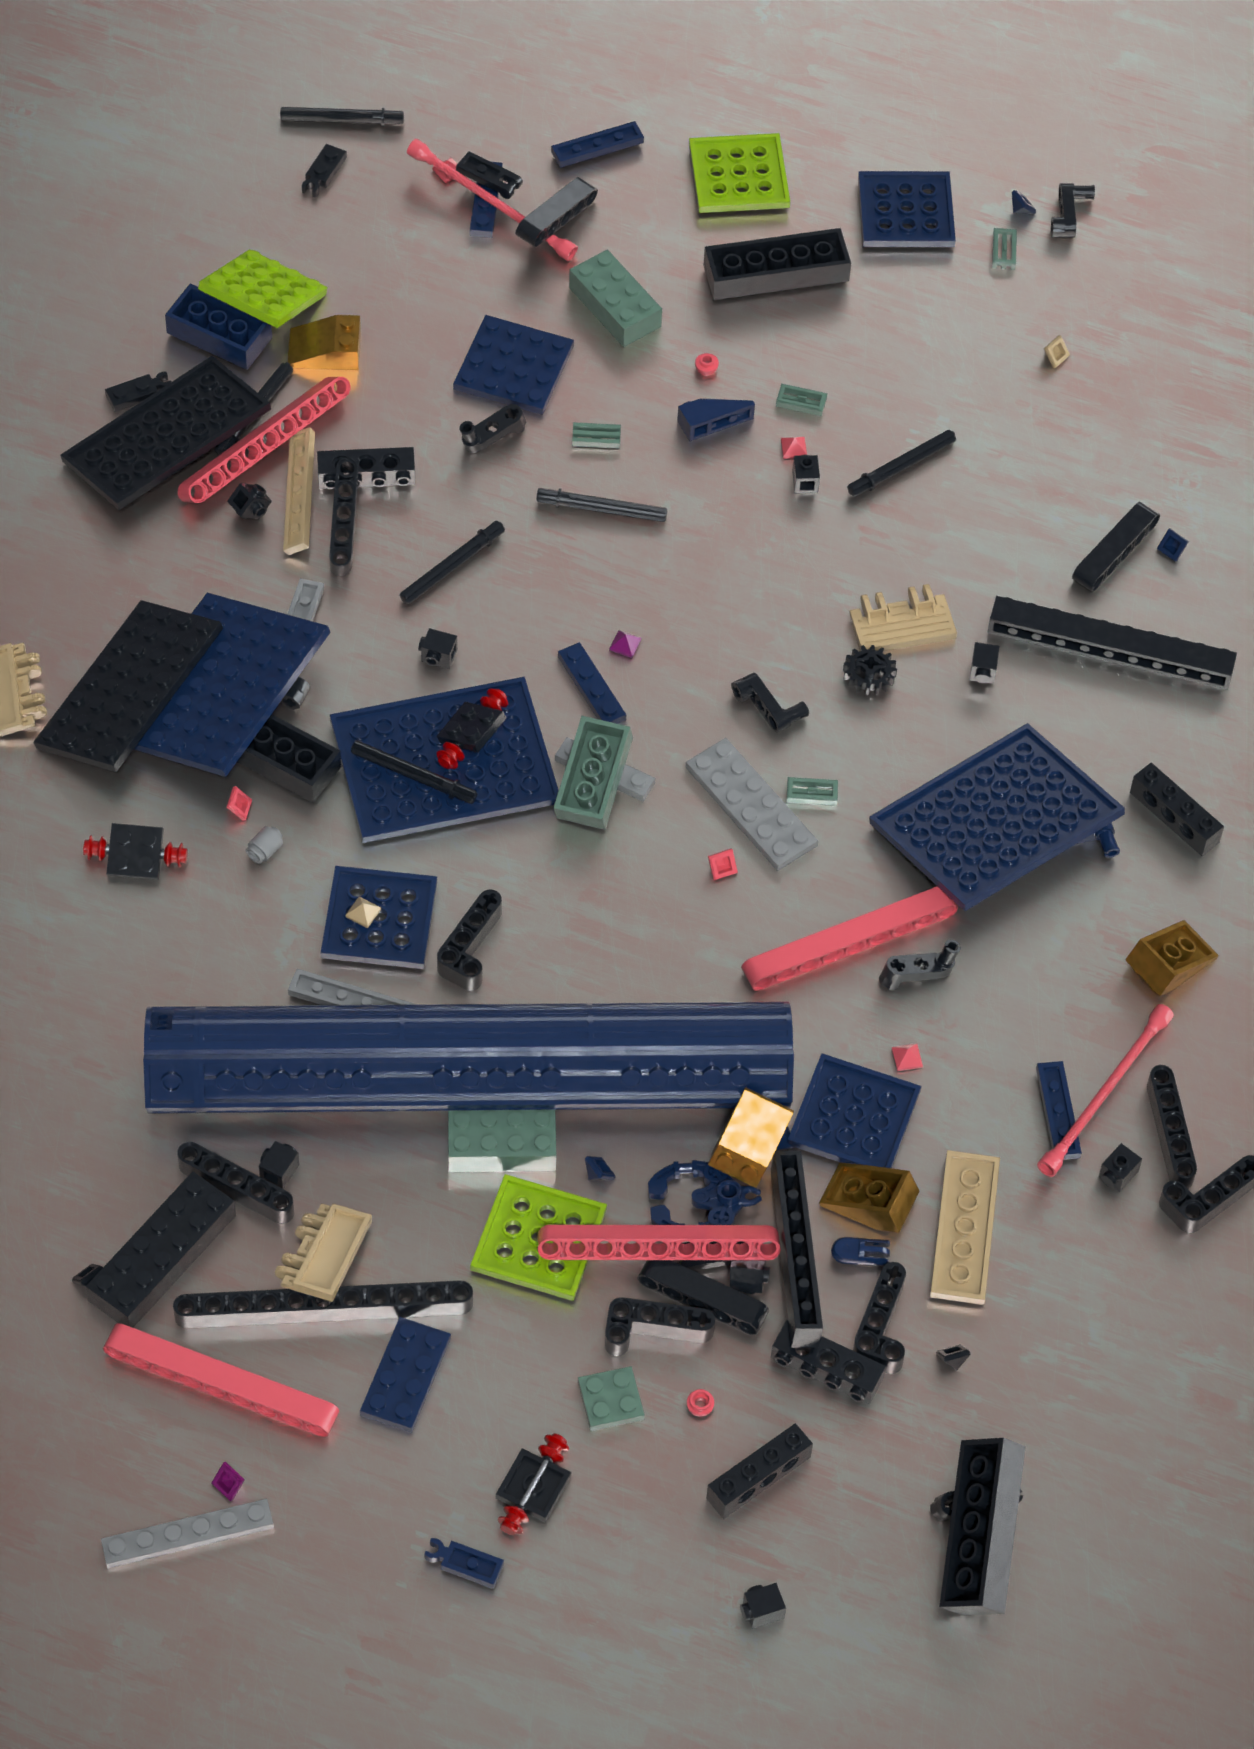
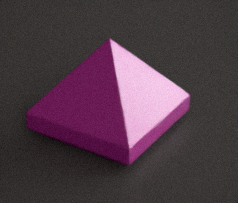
(625, 644)
(228, 1481)

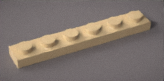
(299, 491)

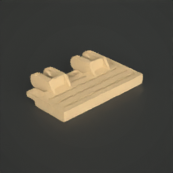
(899, 626)
(17, 704)
(325, 1252)

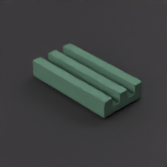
(1004, 262)
(801, 402)
(596, 432)
(812, 794)

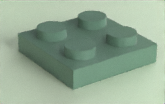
(611, 1398)

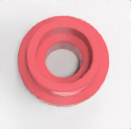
(706, 364)
(700, 1395)

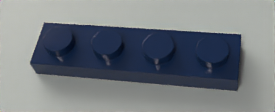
(597, 144)
(483, 214)
(591, 684)
(1057, 1105)

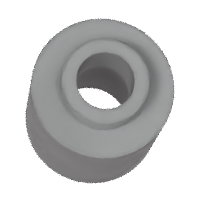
(264, 844)

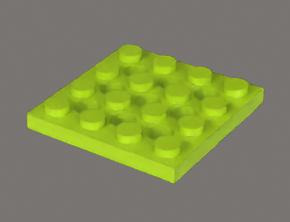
(729, 182)
(263, 288)
(503, 1214)

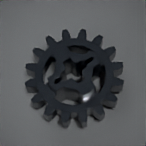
(870, 670)

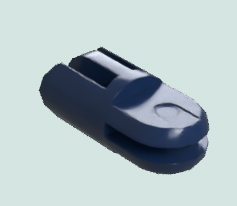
(861, 1251)

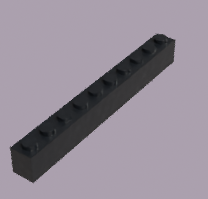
(1112, 642)

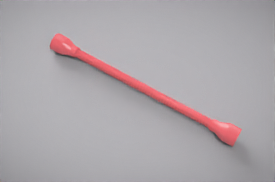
(421, 152)
(1053, 1159)

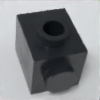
(806, 474)
(438, 648)
(984, 663)
(278, 1164)
(1120, 1167)
(749, 1275)
(763, 1605)

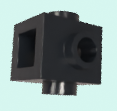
(249, 501)

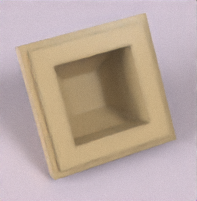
(1056, 351)
(363, 912)

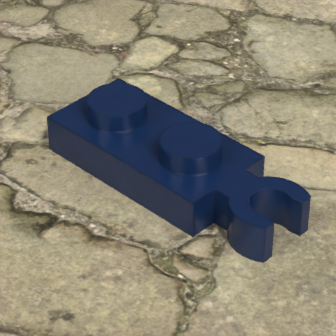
(466, 1562)

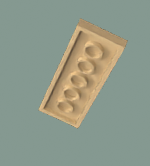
(965, 1227)

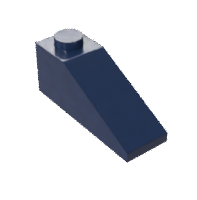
(709, 416)

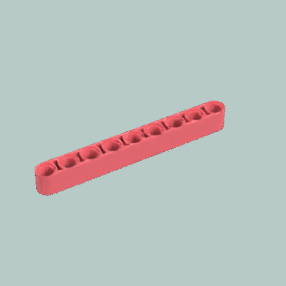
(255, 443)
(848, 938)
(647, 1249)
(221, 1380)

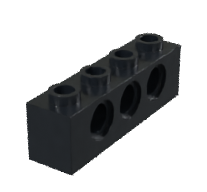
(375, 466)
(1176, 809)
(843, 1360)
(759, 1471)

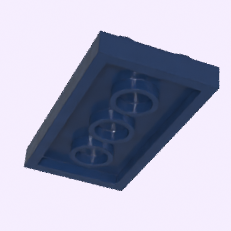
(405, 1374)

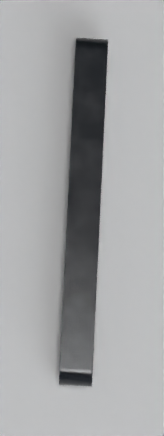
(312, 1312)

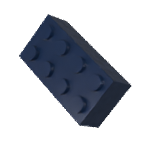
(217, 327)

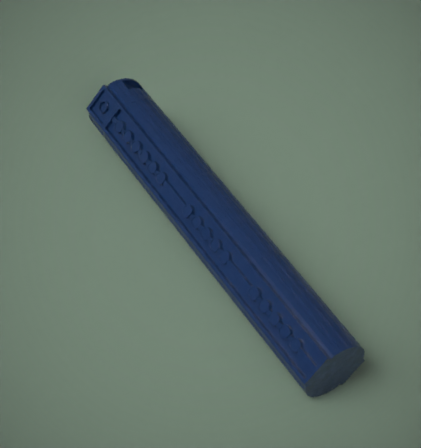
(465, 1057)

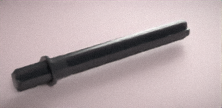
(342, 115)
(267, 391)
(870, 480)
(601, 504)
(453, 561)
(414, 772)

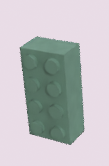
(615, 298)
(593, 772)
(502, 1140)

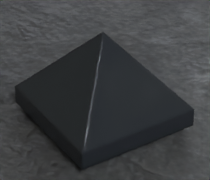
(86, 1275)
(954, 1355)

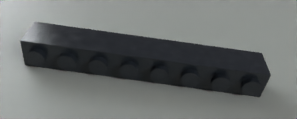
(796, 1250)

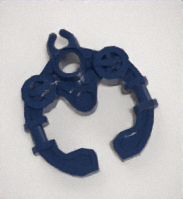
(721, 1195)

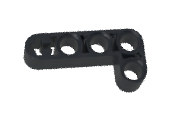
(472, 935)
(1216, 1190)
(882, 1314)
(658, 1326)

